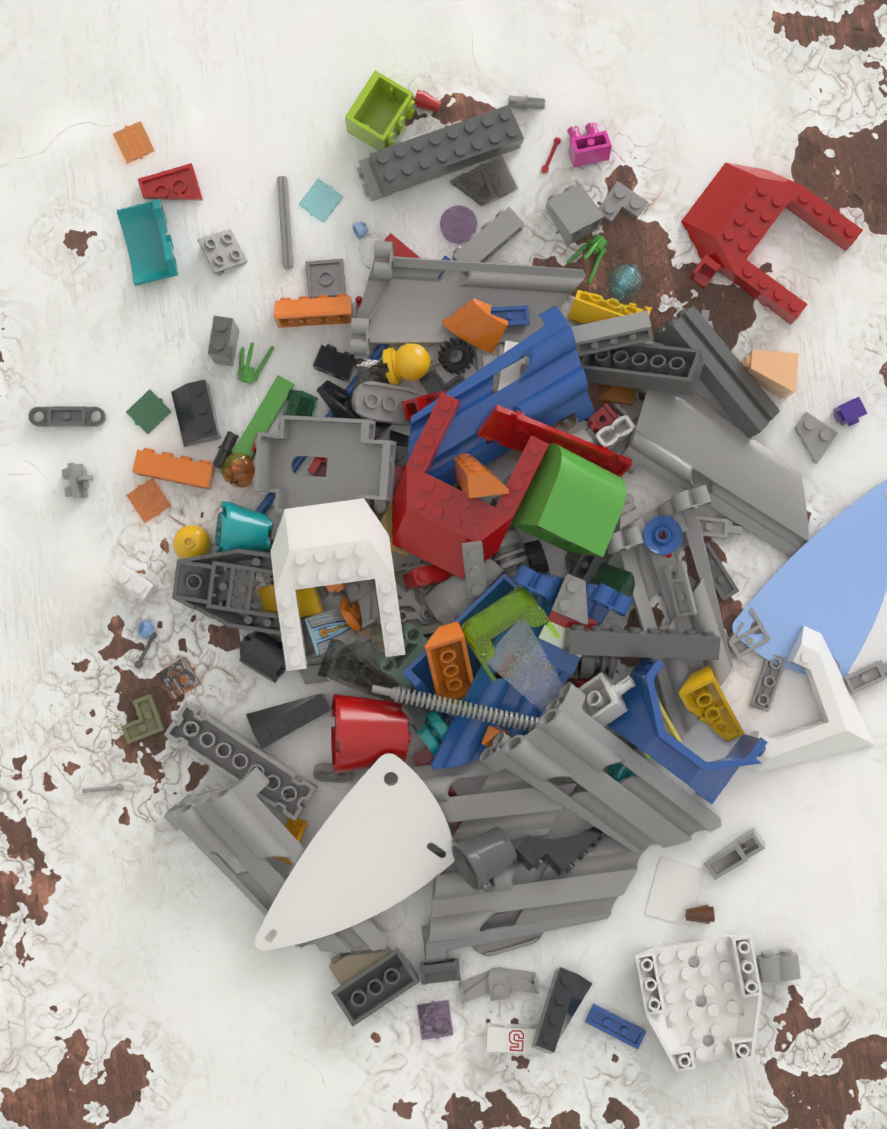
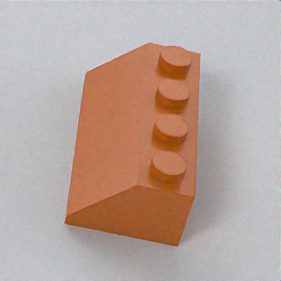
(314, 311)
(476, 478)
(449, 662)

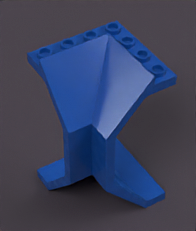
(646, 730)

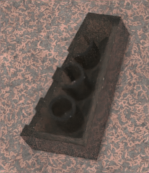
(351, 670)

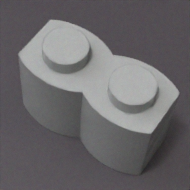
(778, 966)

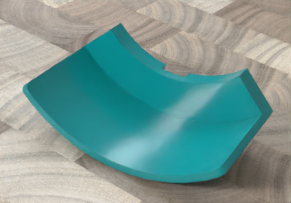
(147, 242)

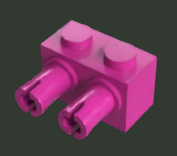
(588, 148)

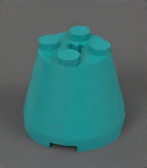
(241, 529)

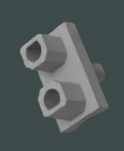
(78, 480)

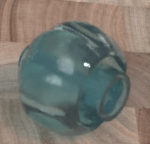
(625, 281)

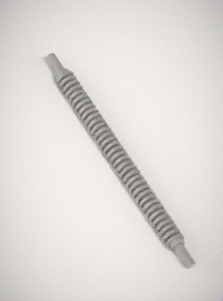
(395, 693)

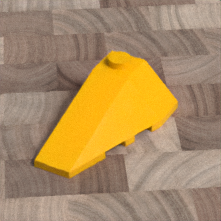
(707, 701)

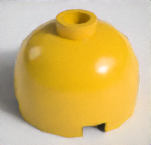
(191, 542)

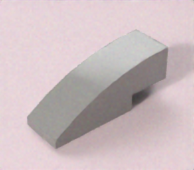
(735, 854)

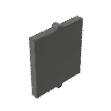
(415, 714)

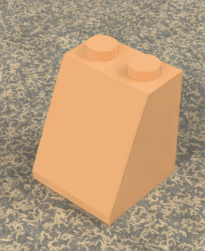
(773, 370)

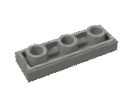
(764, 693)

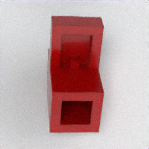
(416, 404)

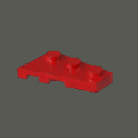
(172, 184)

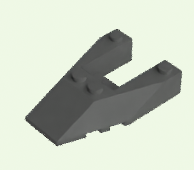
(224, 586)

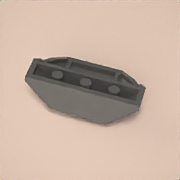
(584, 565)

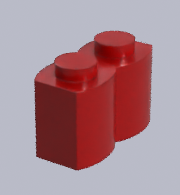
(424, 576)

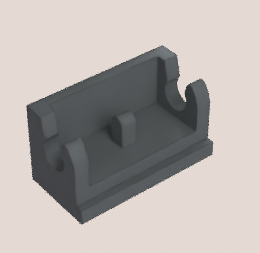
(440, 971)

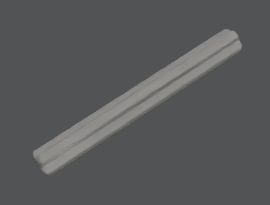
(285, 226)

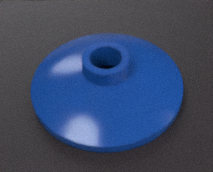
(672, 532)

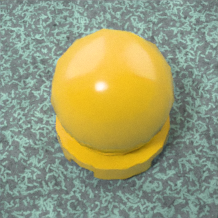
(407, 363)

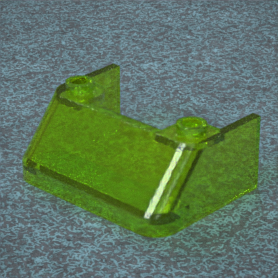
(498, 618)

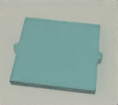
(320, 200)

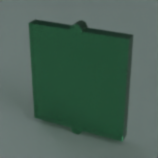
(148, 411)

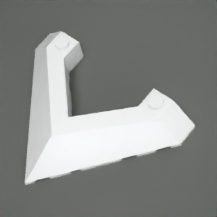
(841, 722)

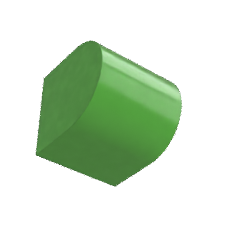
(572, 503)

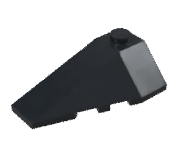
(341, 405)

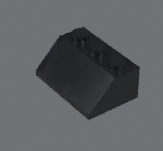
(195, 413)

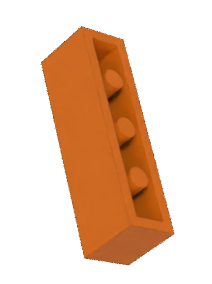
(174, 469)

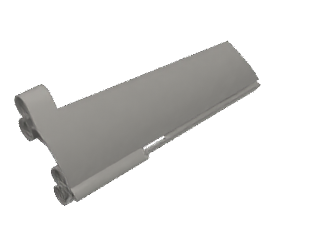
(409, 303)
(747, 479)

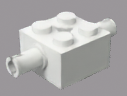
(604, 698)

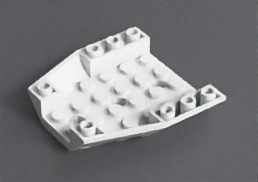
(732, 991)

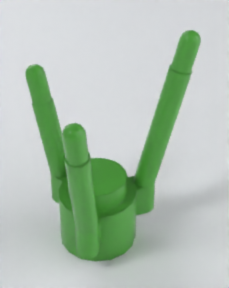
(595, 246)
(246, 373)

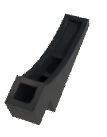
(557, 852)

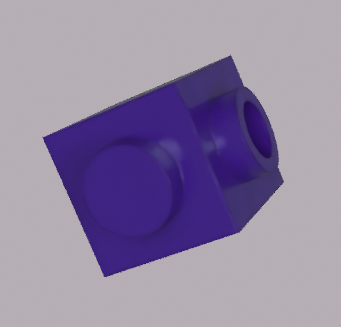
(850, 412)

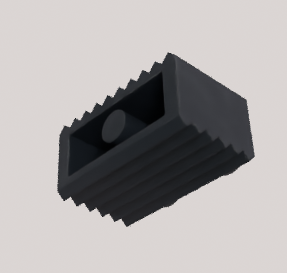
(335, 363)

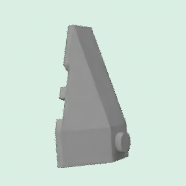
(449, 598)

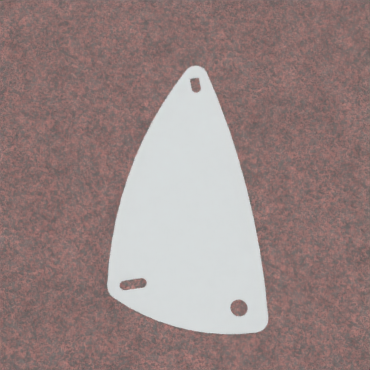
(361, 858)

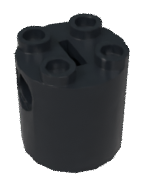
(263, 655)

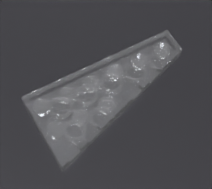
(526, 666)

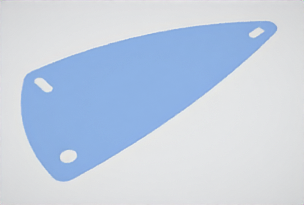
(827, 586)

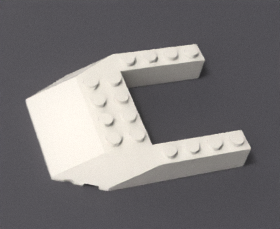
(332, 547)

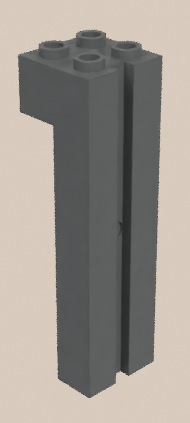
(721, 371)

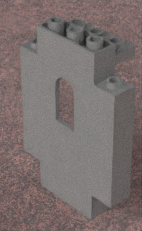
(355, 462)

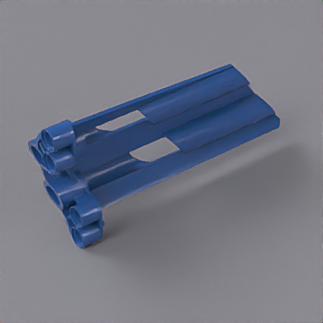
(546, 392)
(465, 735)

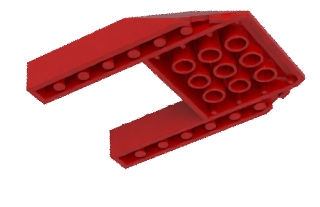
(738, 213)
(436, 517)

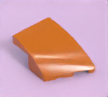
(477, 325)

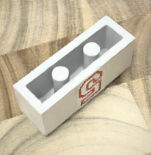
(511, 1039)

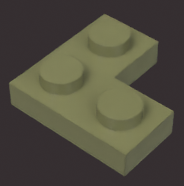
(148, 722)

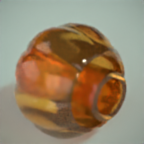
(239, 470)

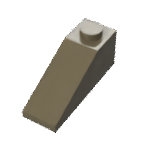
(351, 964)

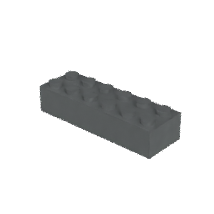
(646, 368)

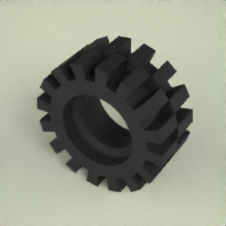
(453, 345)
(536, 556)

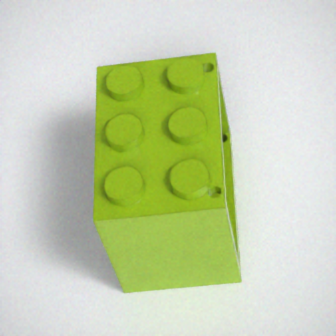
(380, 112)

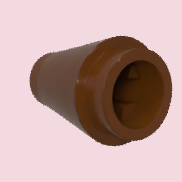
(700, 914)

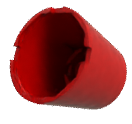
(366, 732)

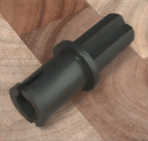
(225, 449)

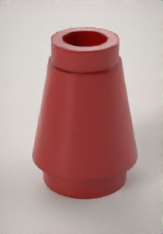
(425, 101)

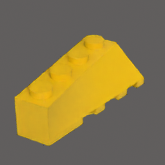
(592, 308)

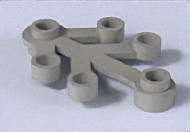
(408, 599)

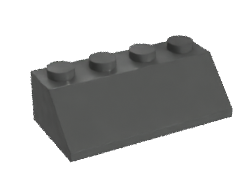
(376, 986)

